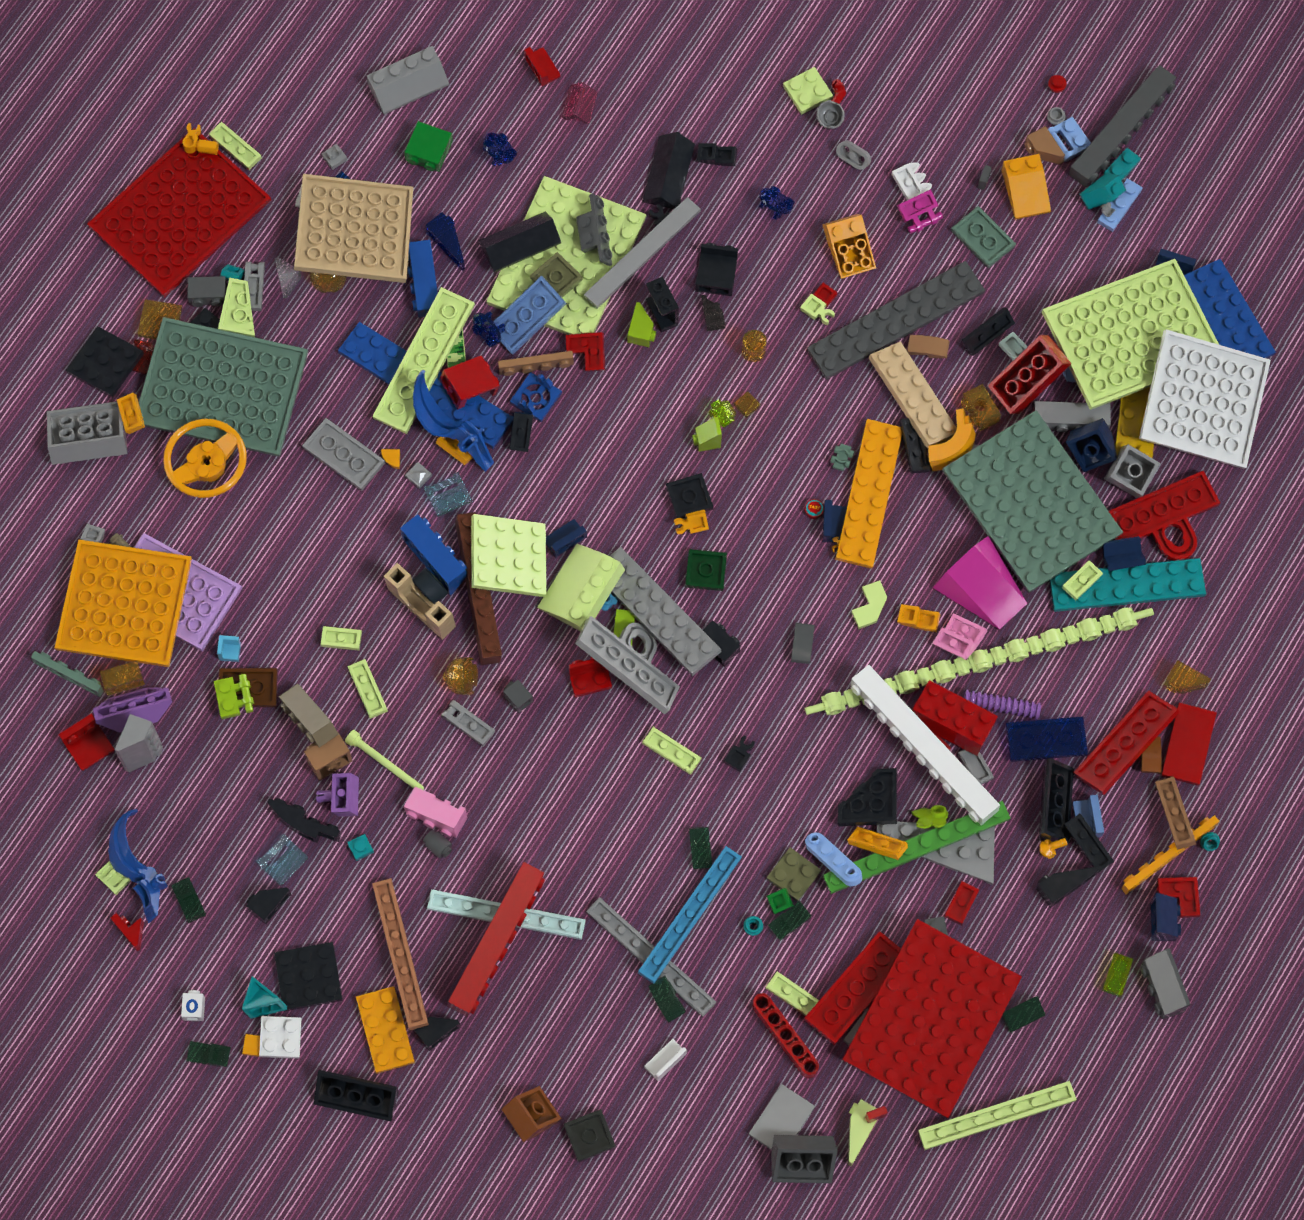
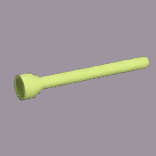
(355, 740)

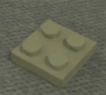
(558, 274)
(794, 874)

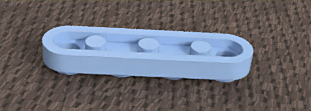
(833, 859)

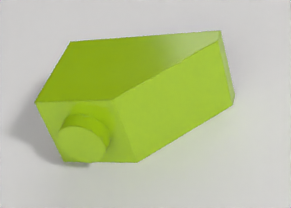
(641, 328)
(708, 435)

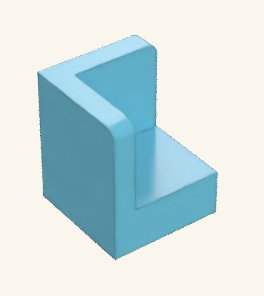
(229, 648)

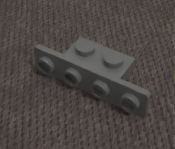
(593, 230)

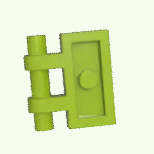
(227, 696)

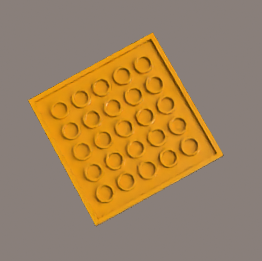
(123, 603)

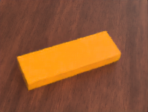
(877, 843)

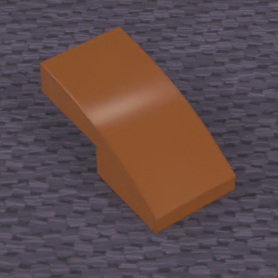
(1152, 758)

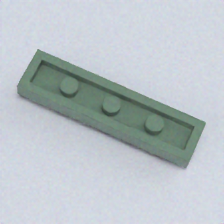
(60, 668)

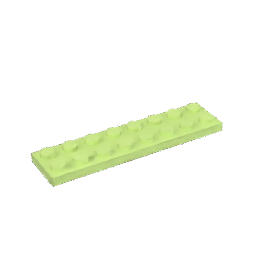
(425, 353)

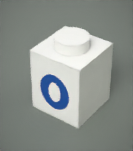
(193, 1006)

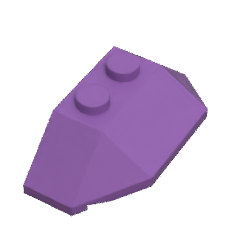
(145, 703)

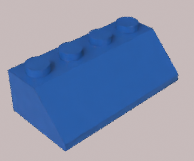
(434, 553)

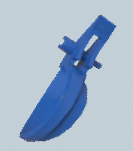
(441, 425)
(125, 863)

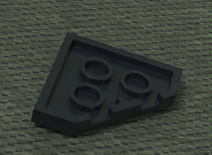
(872, 801)

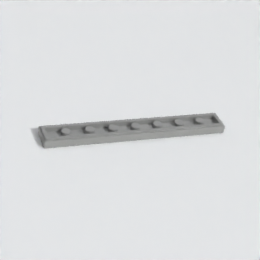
(642, 253)
(641, 949)

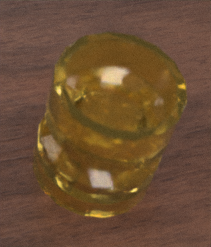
(754, 346)

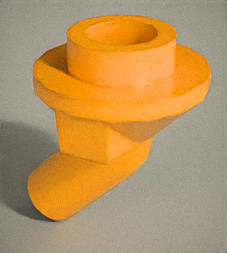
(1048, 848)

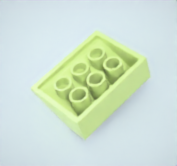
(581, 586)

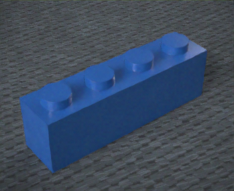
(423, 276)

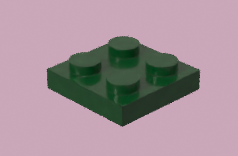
(706, 570)

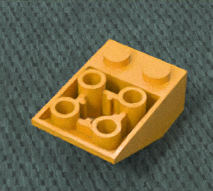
(849, 245)

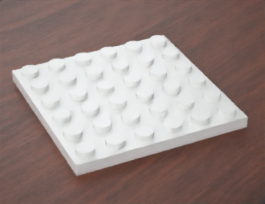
(1204, 399)

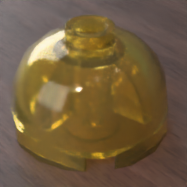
(327, 282)
(461, 676)

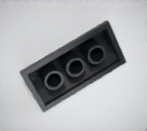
(669, 170)
(520, 241)
(1055, 800)
(355, 1095)

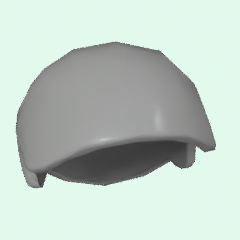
(830, 114)

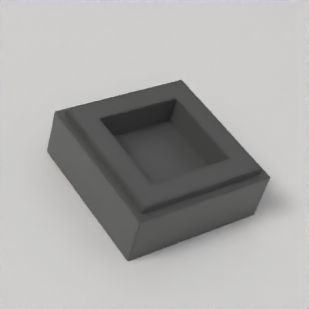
(984, 177)

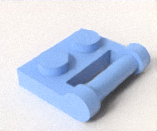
(1072, 135)

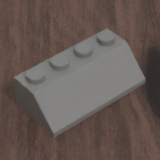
(407, 80)
(138, 744)

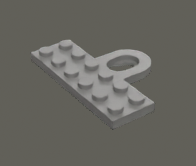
(627, 664)

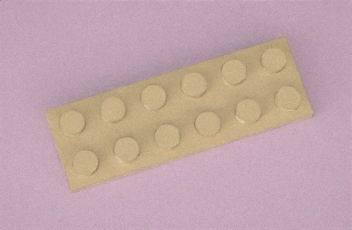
(913, 394)

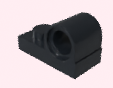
(521, 431)

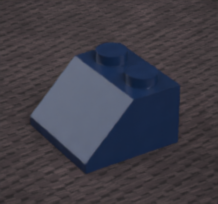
(1092, 445)
(1164, 918)

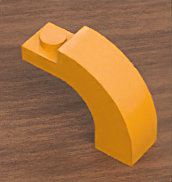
(959, 445)

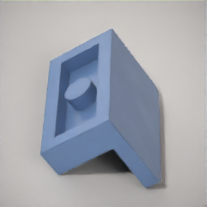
(1091, 813)

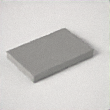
(782, 1116)

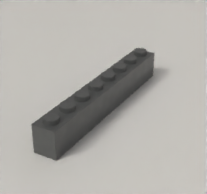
(1122, 126)

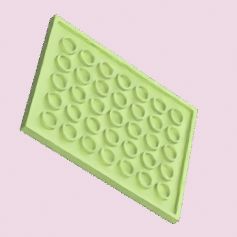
(564, 205)
(1118, 330)

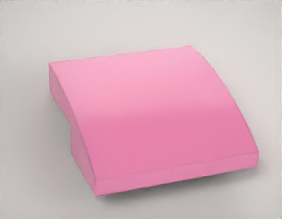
(960, 636)

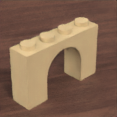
(435, 616)

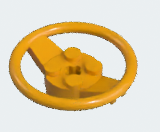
(215, 452)

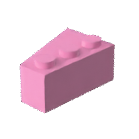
(435, 812)

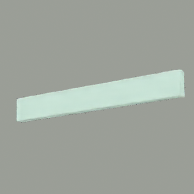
(486, 910)

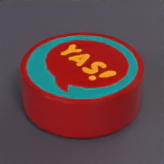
(814, 509)

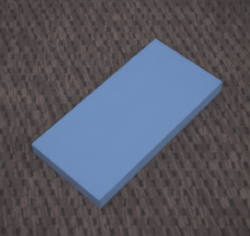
(529, 314)

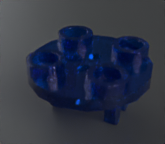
(499, 148)
(776, 201)
(487, 329)

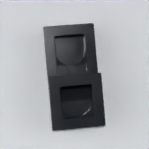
(714, 155)

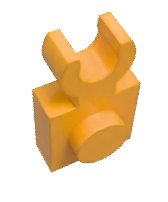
(695, 522)

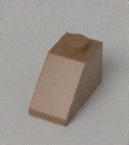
(1044, 144)

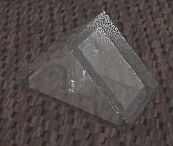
(287, 276)

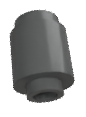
(437, 844)

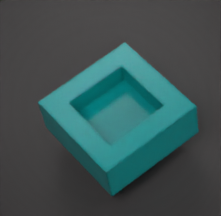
(231, 271)
(360, 847)

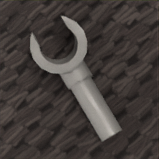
(1107, 210)

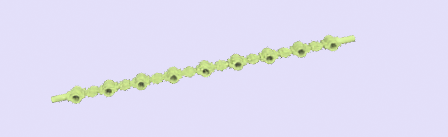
(981, 660)

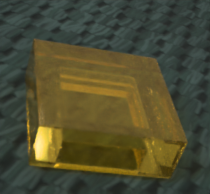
(747, 404)

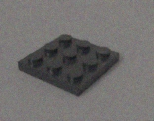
(105, 362)
(308, 976)

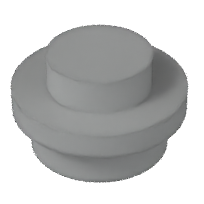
(1056, 116)

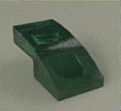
(700, 847)
(188, 900)
(790, 920)
(666, 999)
(208, 1054)

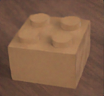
(328, 757)

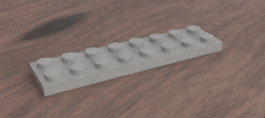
(663, 616)

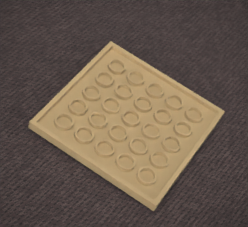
(354, 228)

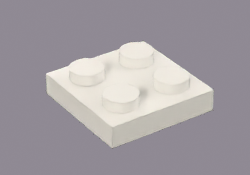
(280, 1037)

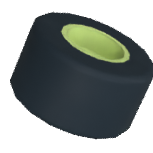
(430, 586)

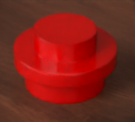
(1057, 83)

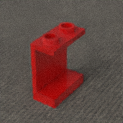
(469, 380)

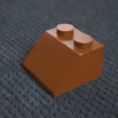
(531, 1113)

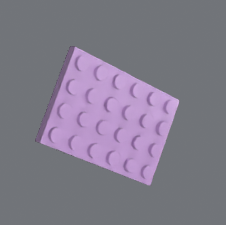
(205, 598)

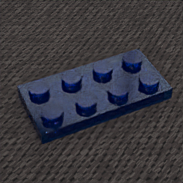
(1046, 739)

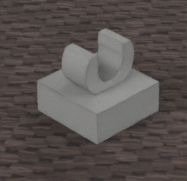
(334, 156)

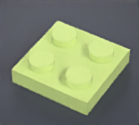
(807, 90)

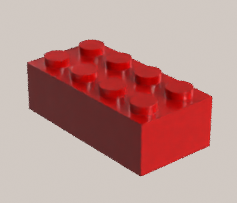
(1029, 374)
(954, 717)

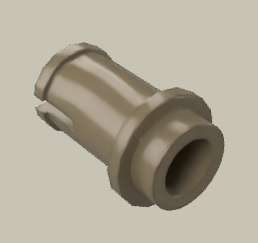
(118, 540)

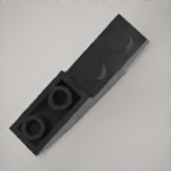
(296, 819)

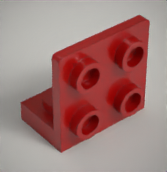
(588, 677)
(86, 742)

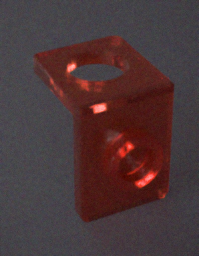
(143, 365)

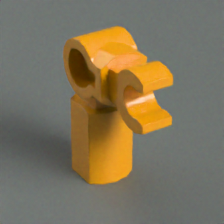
(192, 144)

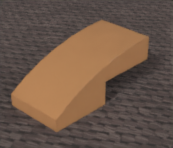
(928, 345)

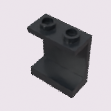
(716, 269)
(662, 304)

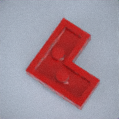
(592, 345)
(1186, 892)

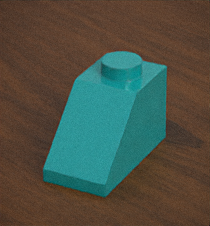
(1102, 191)

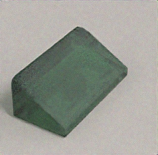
(1023, 1014)

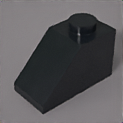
(267, 903)
(436, 1031)

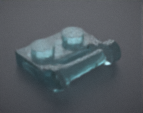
(449, 499)
(286, 864)

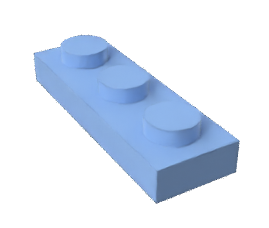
(1121, 205)

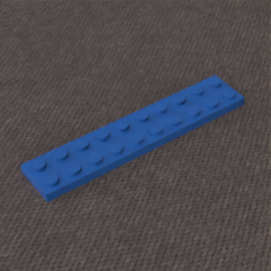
(382, 360)

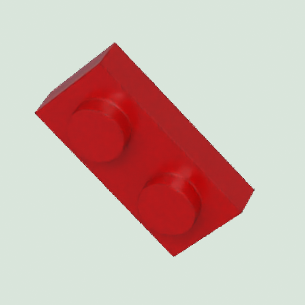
(961, 903)

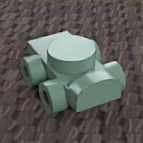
(841, 460)

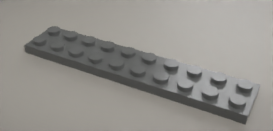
(896, 320)

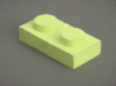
(1082, 580)
(341, 638)

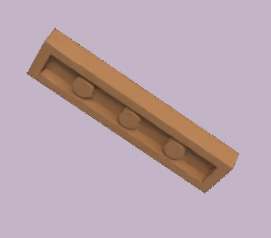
(542, 362)
(1175, 813)

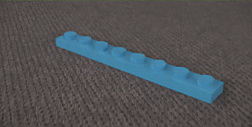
(689, 915)

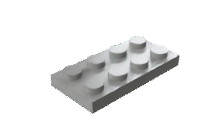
(343, 454)

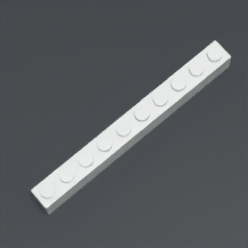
(924, 745)

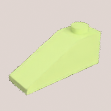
(858, 1129)

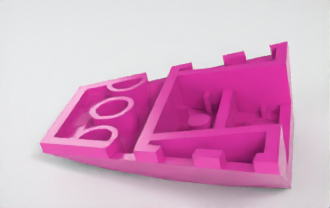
(983, 585)

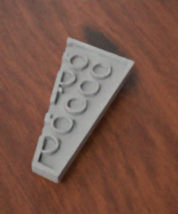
(969, 856)

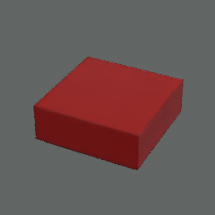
(825, 294)
(876, 1114)

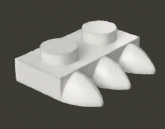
(909, 182)

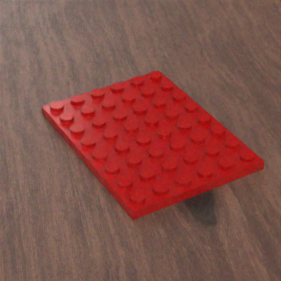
(178, 214)
(932, 1018)

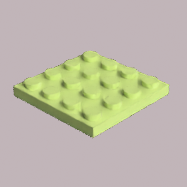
(508, 555)

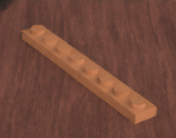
(400, 954)

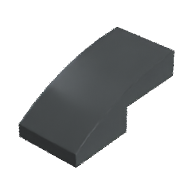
(802, 643)

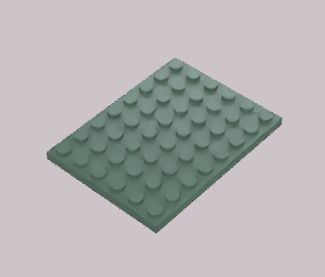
(223, 378)
(1032, 501)

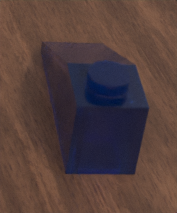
(443, 233)

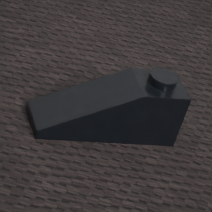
(1064, 883)

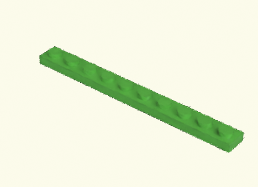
(920, 846)

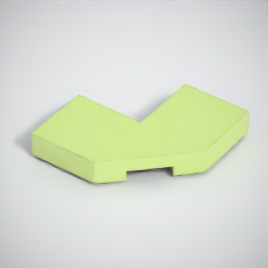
(870, 613)

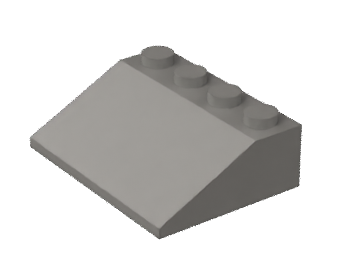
(85, 433)

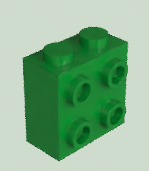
(428, 147)

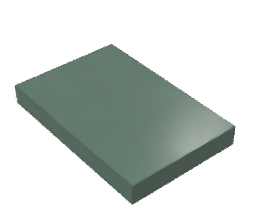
(983, 237)

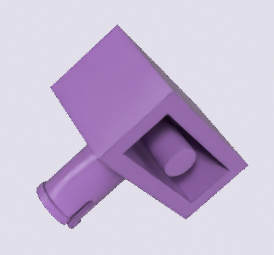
(343, 794)

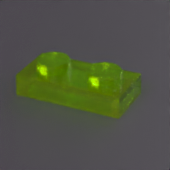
(1117, 974)

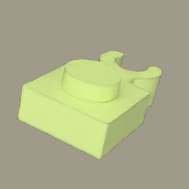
(816, 308)

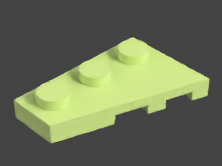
(236, 310)

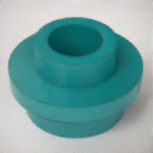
(1212, 845)
(756, 920)

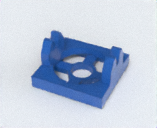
(529, 408)

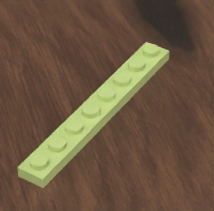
(997, 1115)

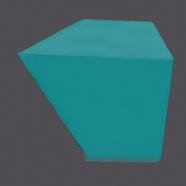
(261, 1001)

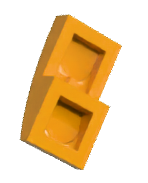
(919, 619)

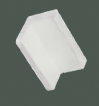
(665, 1059)

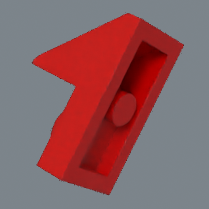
(132, 933)

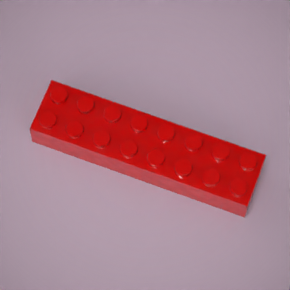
(495, 940)

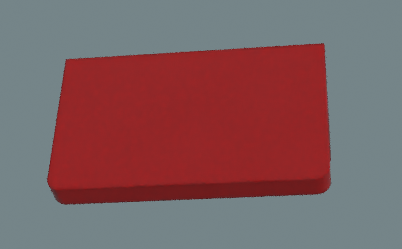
(541, 65)

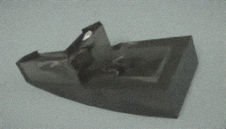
(713, 314)

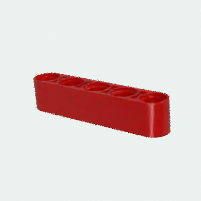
(784, 1026)

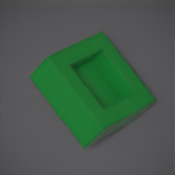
(780, 901)

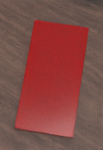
(1189, 744)

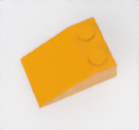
(1026, 186)

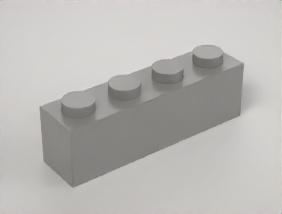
(1070, 415)

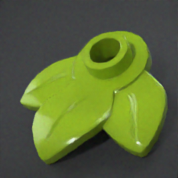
(931, 817)

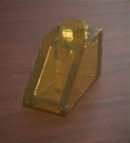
(1185, 679)

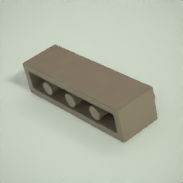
(308, 715)

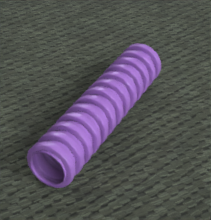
(1003, 704)

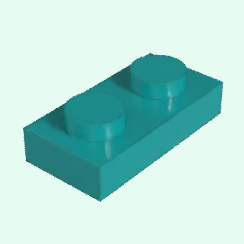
(1124, 164)

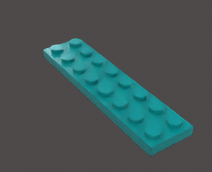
(1134, 585)

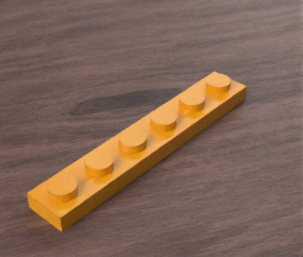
(1162, 858)

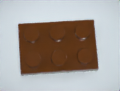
(262, 683)

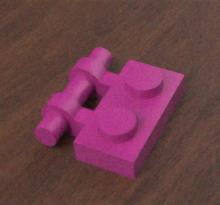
(916, 206)

